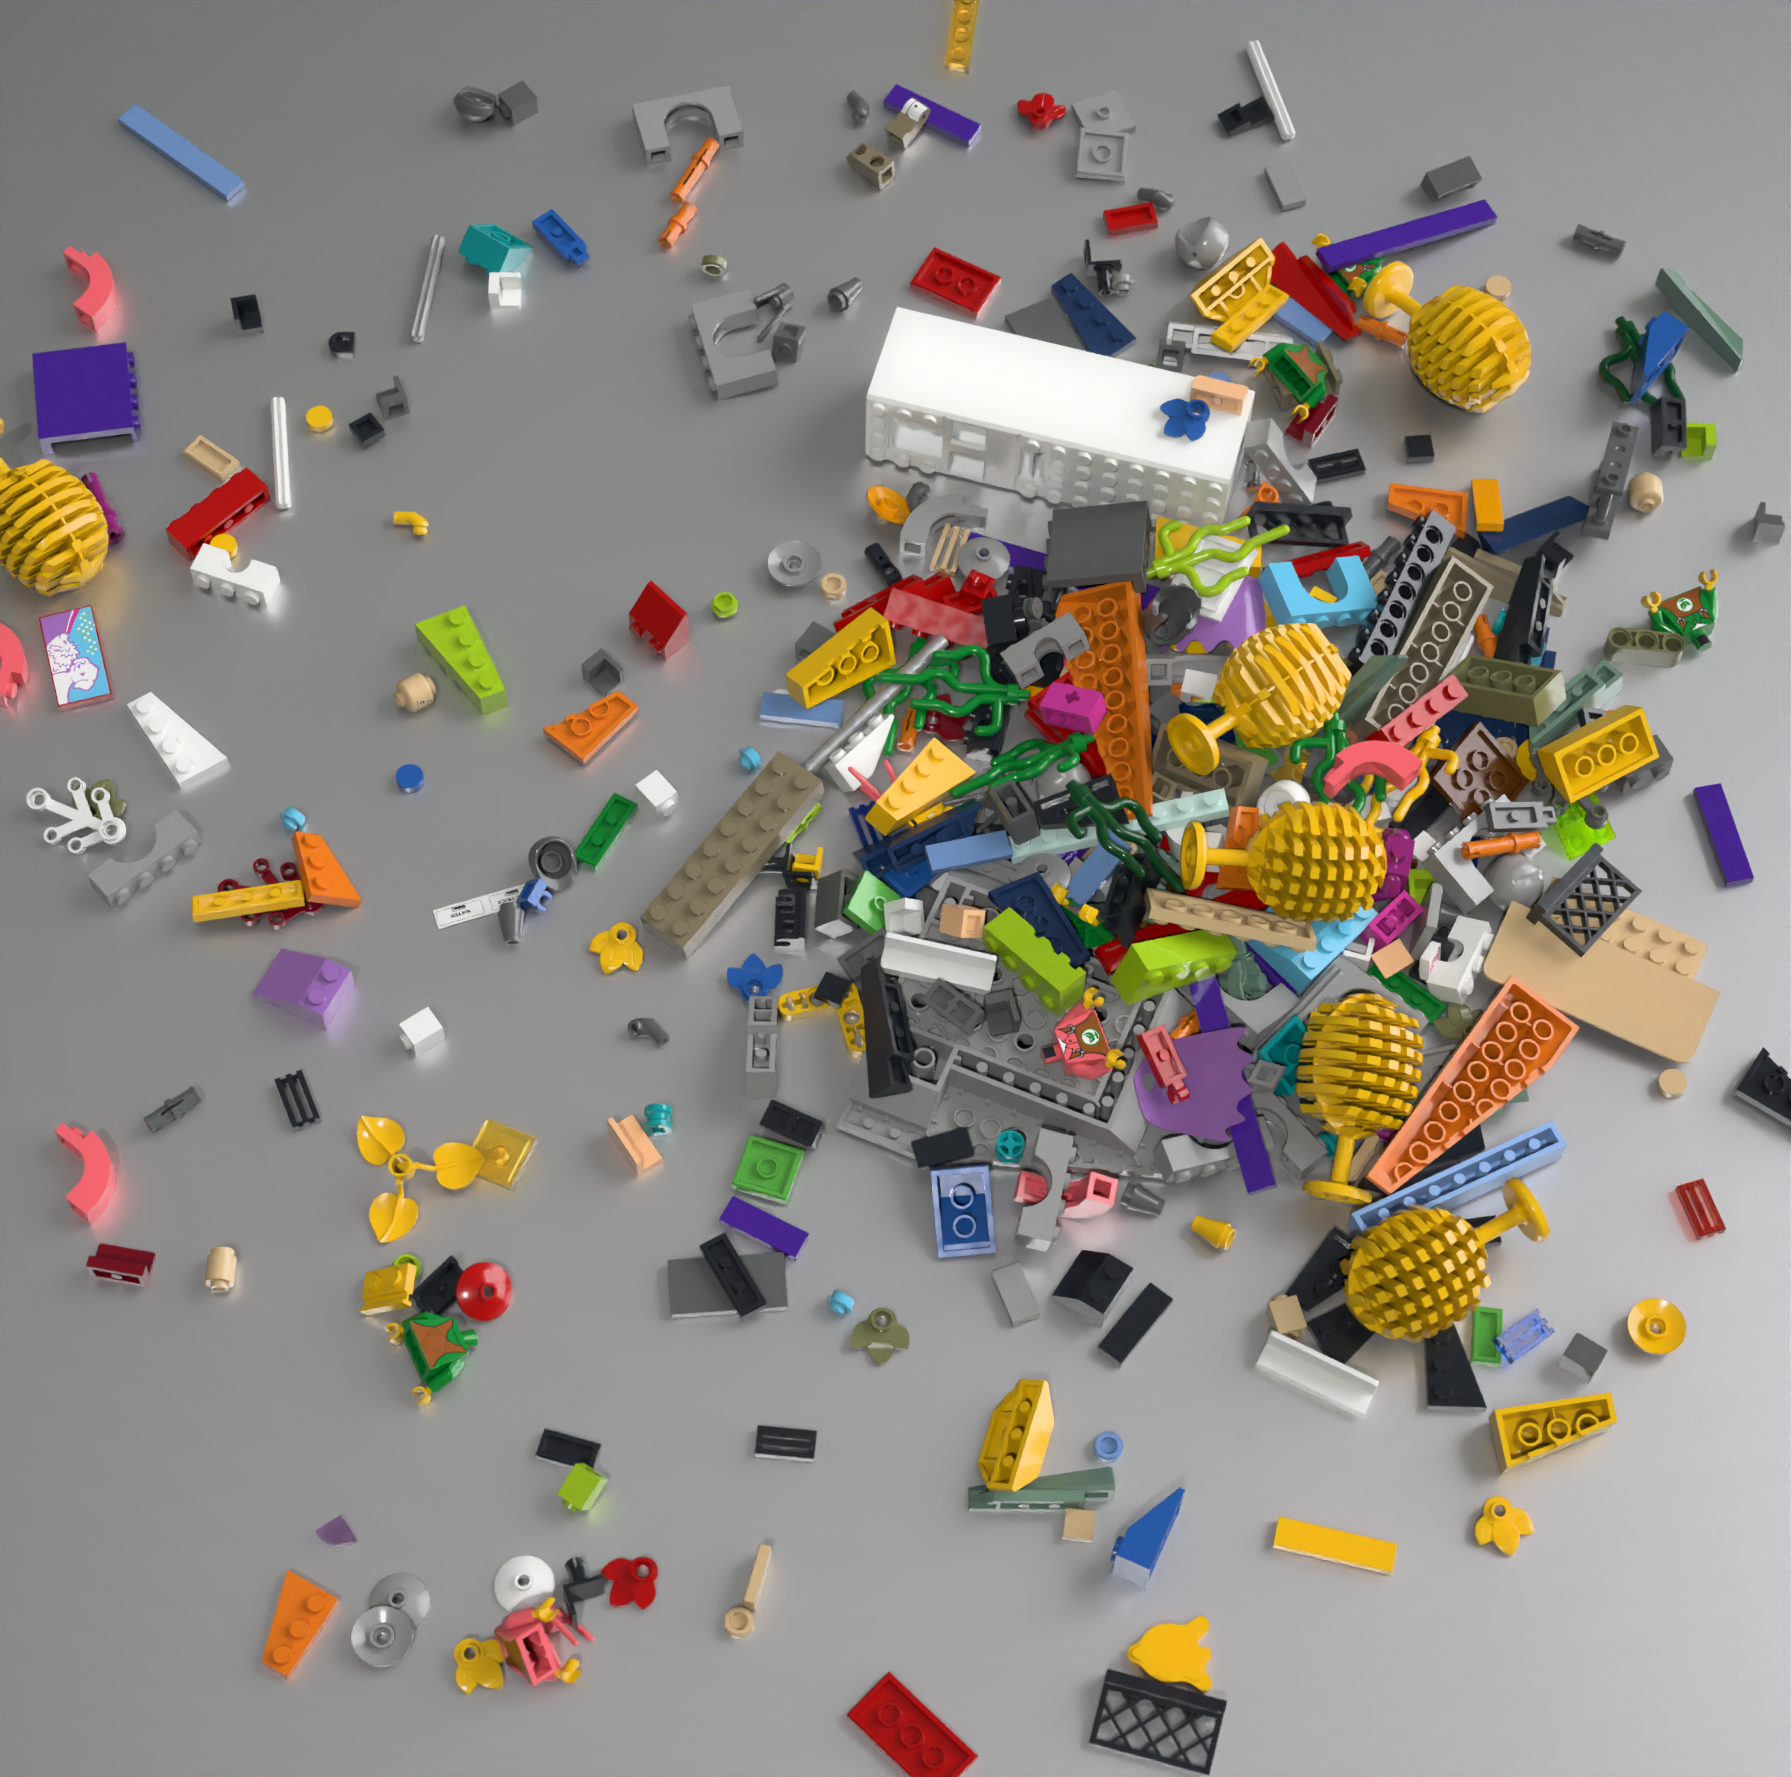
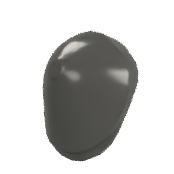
(475, 104)
(553, 862)

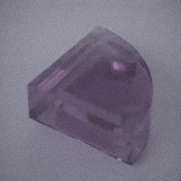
(336, 1533)

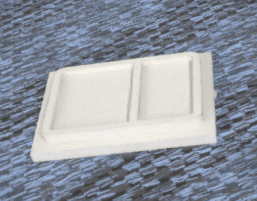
(1211, 571)

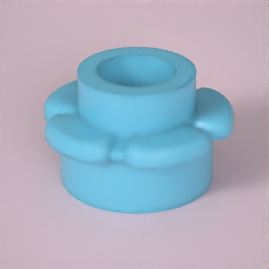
(749, 759)
(292, 819)
(840, 1303)

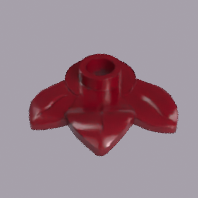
(946, 727)

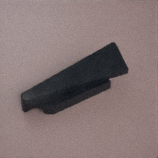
(1527, 614)
(1125, 900)
(886, 1033)
(1466, 1146)

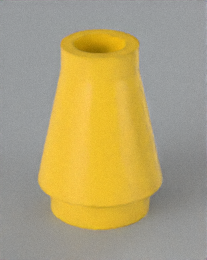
(1213, 1231)

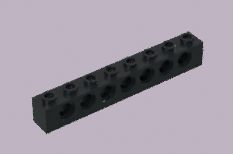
(1403, 589)
(991, 746)

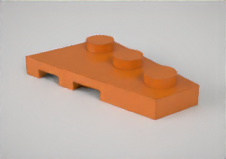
(1416, 500)
(592, 728)
(1241, 824)
(321, 873)
(296, 1624)

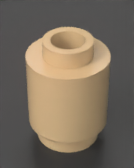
(220, 1269)

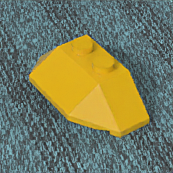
(1234, 282)
(1017, 1437)

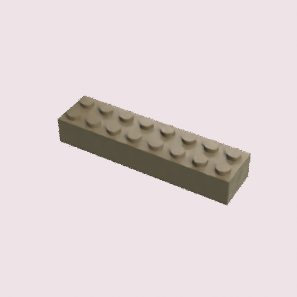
(1430, 643)
(732, 855)

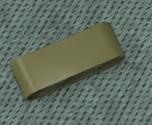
(1655, 641)

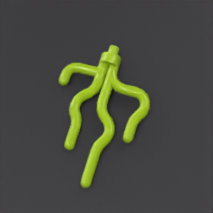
(1182, 560)

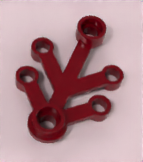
(310, 907)

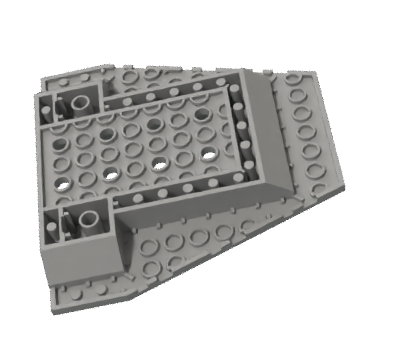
(1001, 1087)

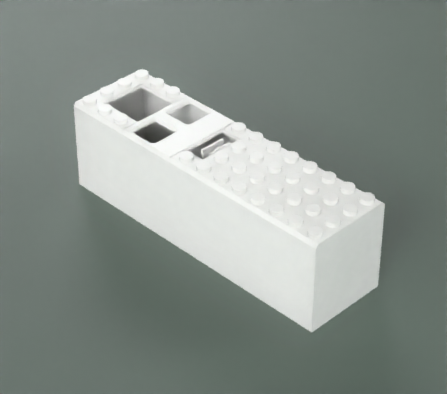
(1046, 421)

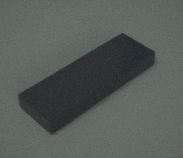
(733, 1276)
(1135, 1324)

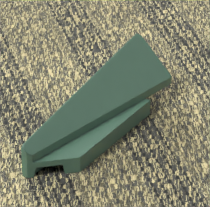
(1701, 318)
(1365, 686)
(1584, 690)
(1047, 1492)

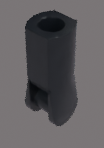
(882, 564)

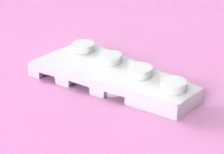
(178, 745)

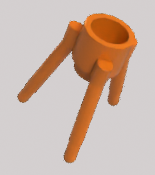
(1263, 493)

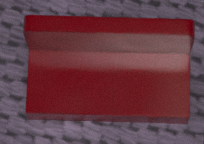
(1316, 422)
(121, 1265)

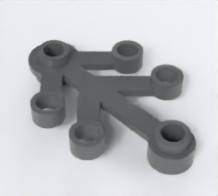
(1591, 819)

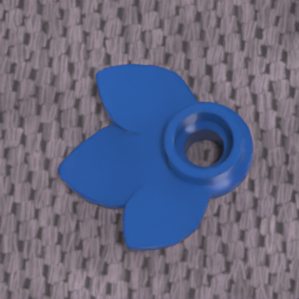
(1182, 419)
(754, 976)

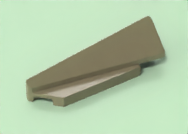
(1503, 576)

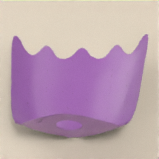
(1240, 621)
(1212, 1081)

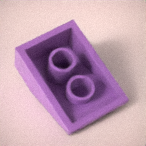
(306, 986)

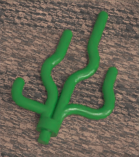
(988, 692)
(931, 693)
(1334, 742)
(1030, 766)

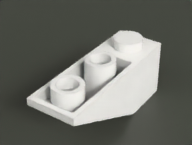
(860, 753)

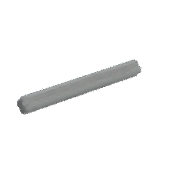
(427, 288)
(1306, 1003)

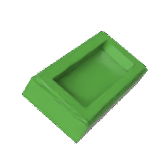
(1485, 1328)

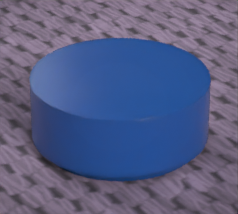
(409, 778)

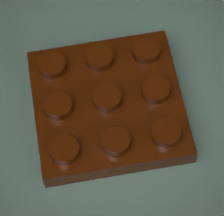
(1482, 773)

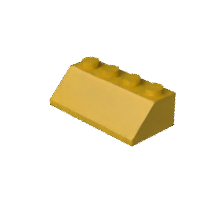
(1599, 752)

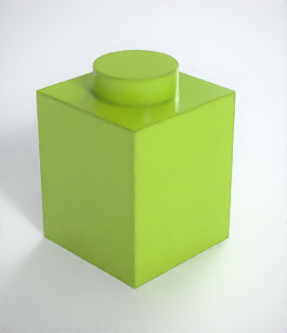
(581, 1487)

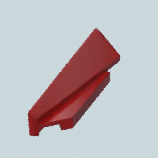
(1314, 291)
(930, 589)

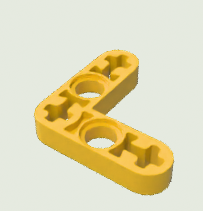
(850, 1005)

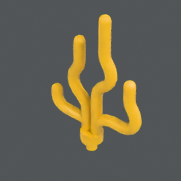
(1424, 749)

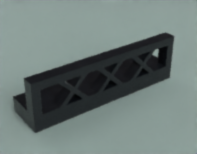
(1301, 517)
(1423, 813)

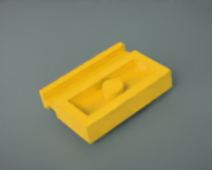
(388, 1289)

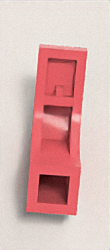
(100, 298)
(14, 666)
(1372, 758)
(97, 1184)
(1084, 1197)

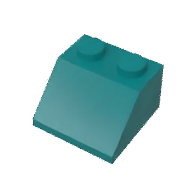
(493, 248)
(1284, 1051)

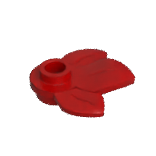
(1041, 110)
(628, 1585)

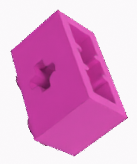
(1073, 708)
(1392, 921)

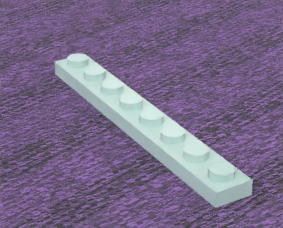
(1166, 816)

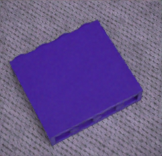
(85, 394)

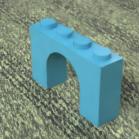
(1294, 605)

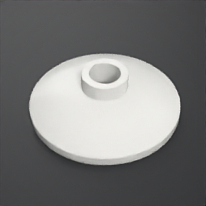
(517, 1597)

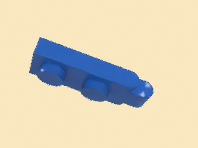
(561, 237)

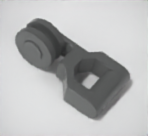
(1033, 611)

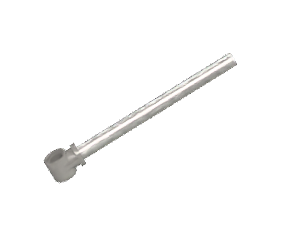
(872, 706)

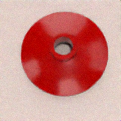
(471, 1296)

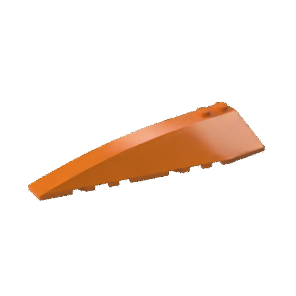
(1118, 670)

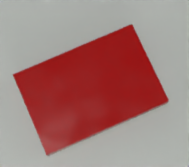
(955, 282)

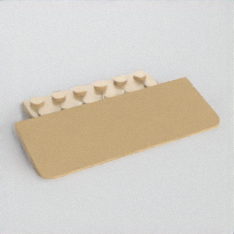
(1628, 983)

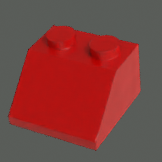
(659, 622)

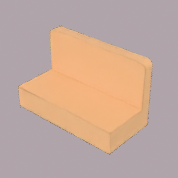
(1219, 394)
(634, 1144)

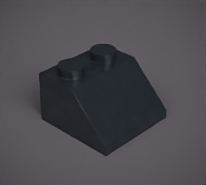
(1094, 1285)

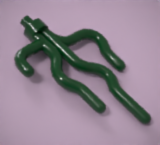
(1629, 336)
(1101, 816)

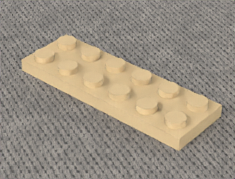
(1230, 920)

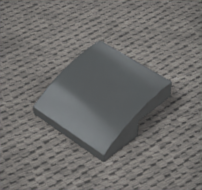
(861, 954)

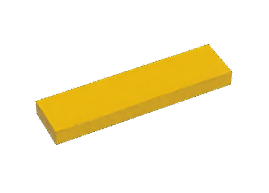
(1249, 318)
(248, 901)
(1334, 1545)

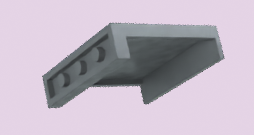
(1098, 546)

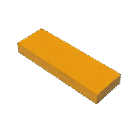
(1487, 505)

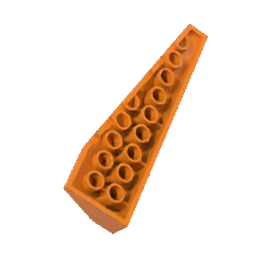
(1495, 1061)

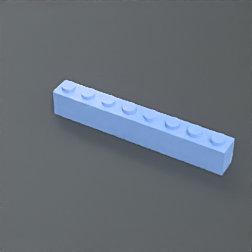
(1469, 1177)

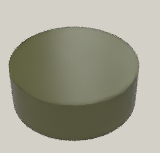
(713, 265)

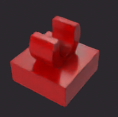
(977, 586)

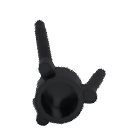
(1049, 608)

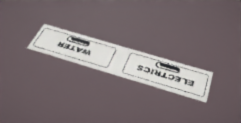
(475, 907)

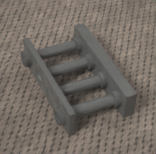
(1610, 480)

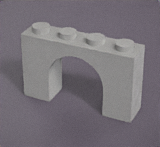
(711, 105)
(730, 374)
(1459, 876)
(1358, 981)
(1256, 1015)

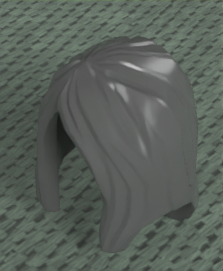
(1171, 614)

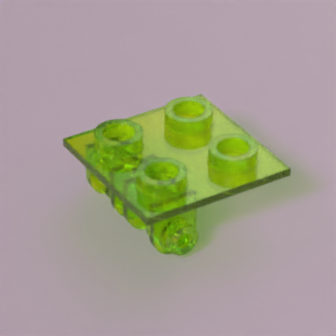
(1575, 834)

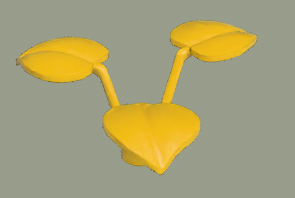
(378, 1141)

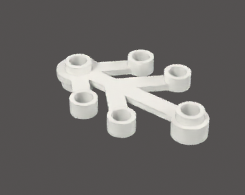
(81, 818)

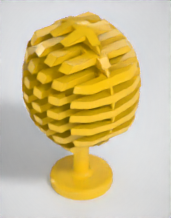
(1458, 342)
(49, 527)
(1275, 692)
(1303, 861)
(1357, 1079)
(1427, 1265)

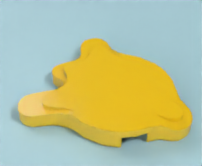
(1173, 1655)

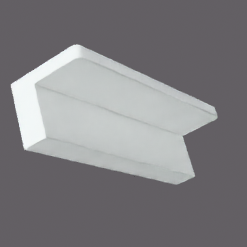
(929, 960)
(1317, 1374)

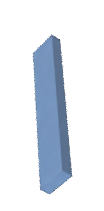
(181, 152)

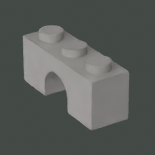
(1059, 636)

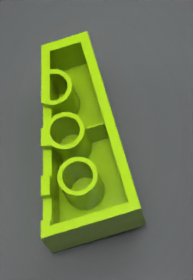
(460, 651)
(1034, 962)
(1170, 963)

